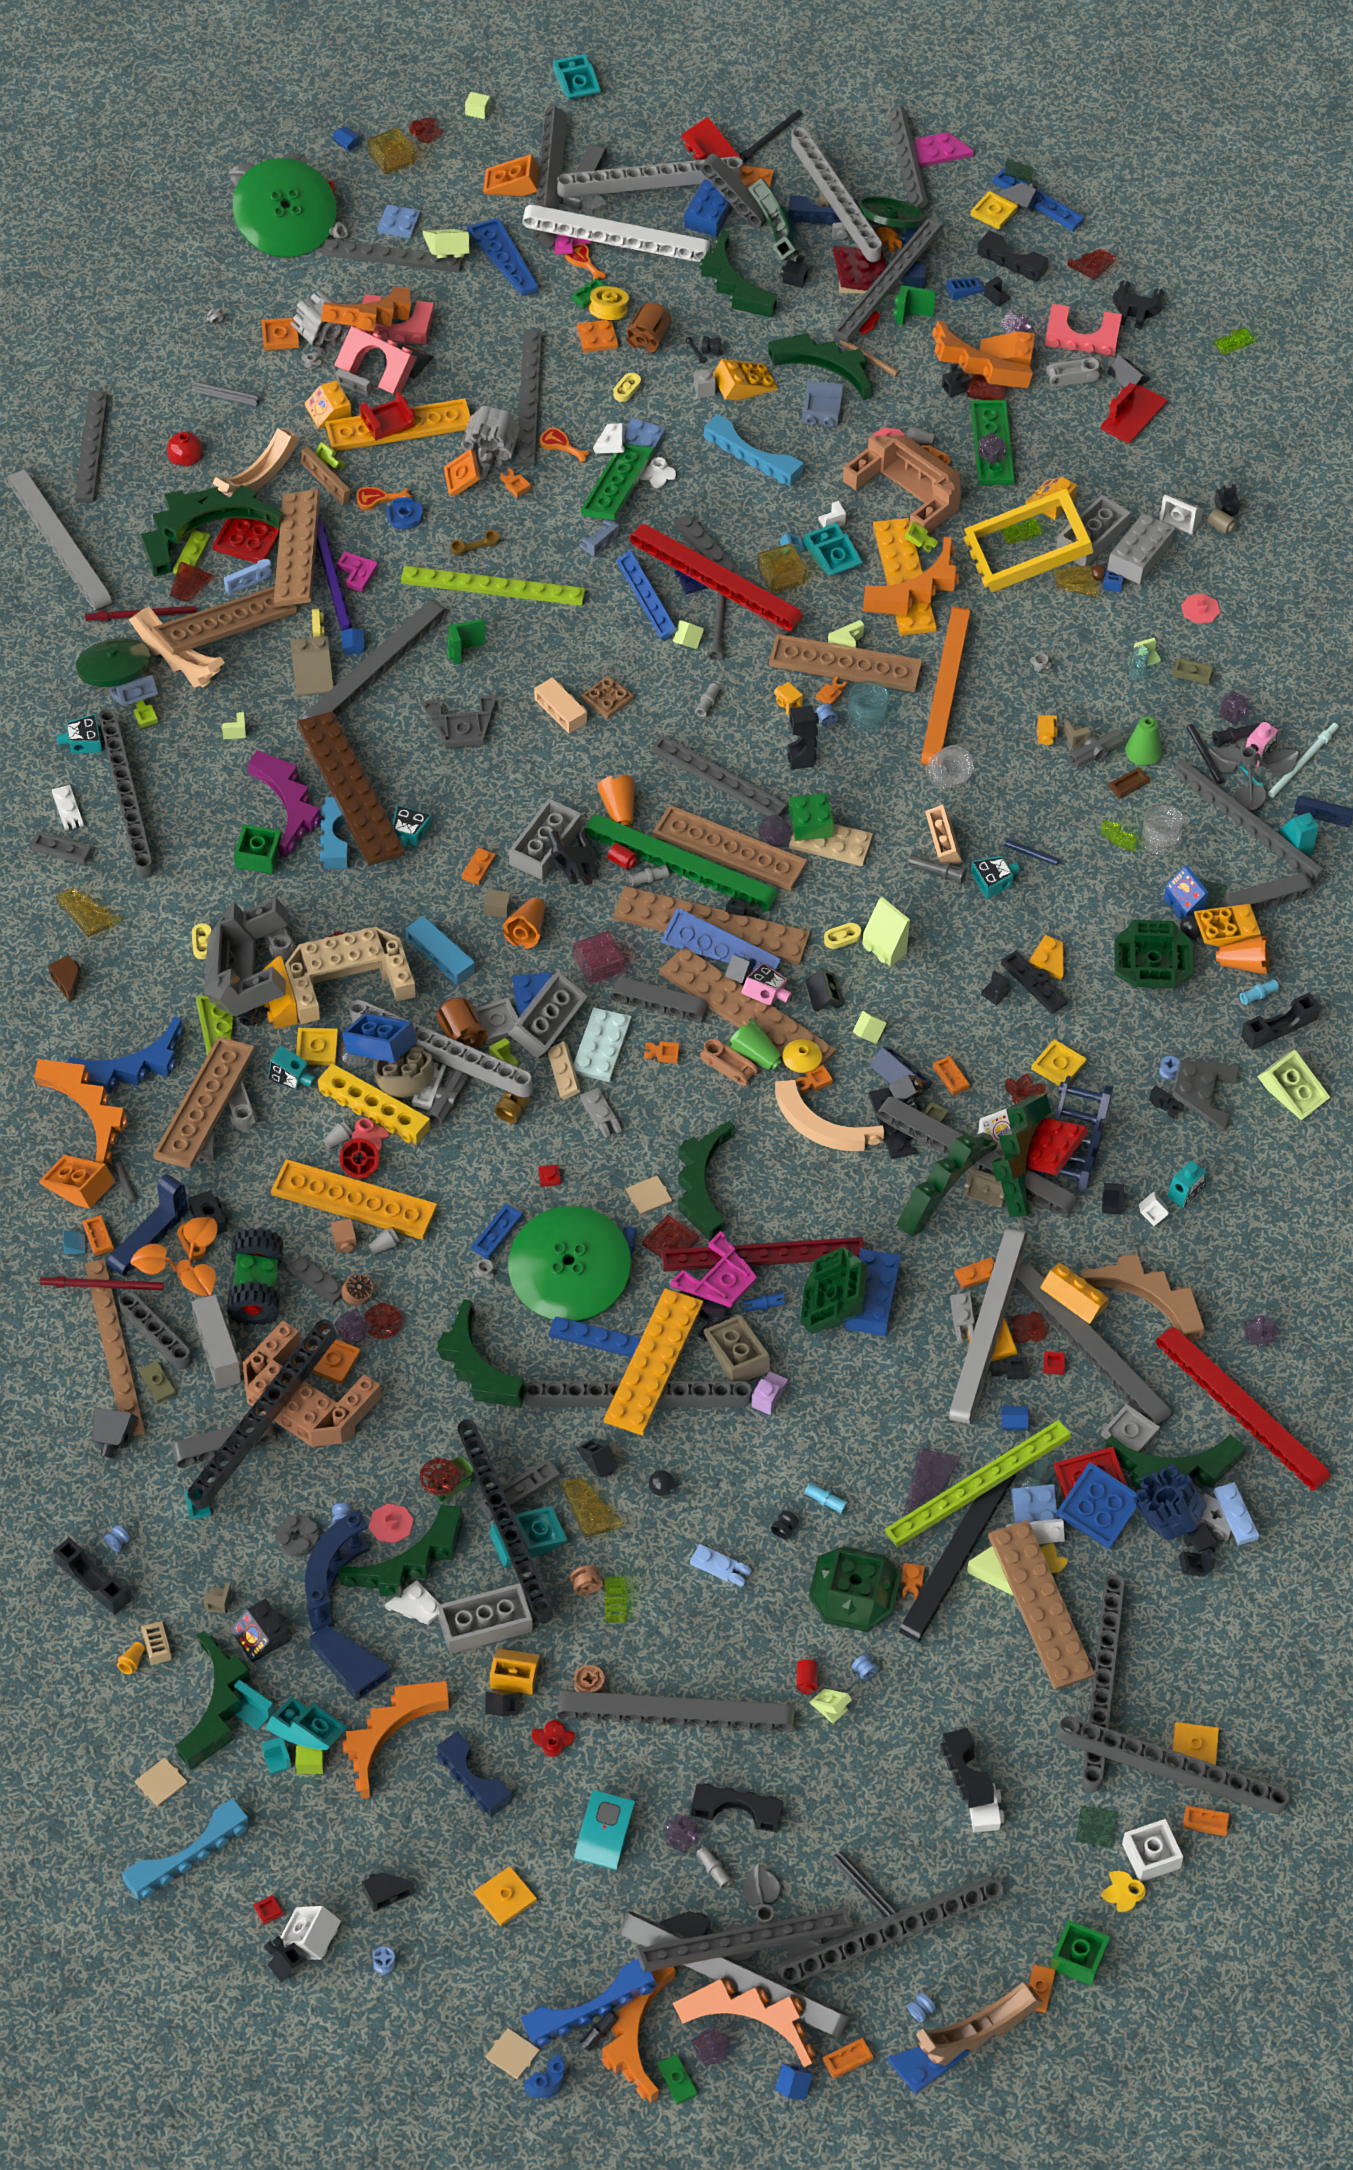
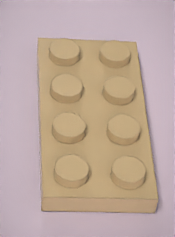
(845, 845)

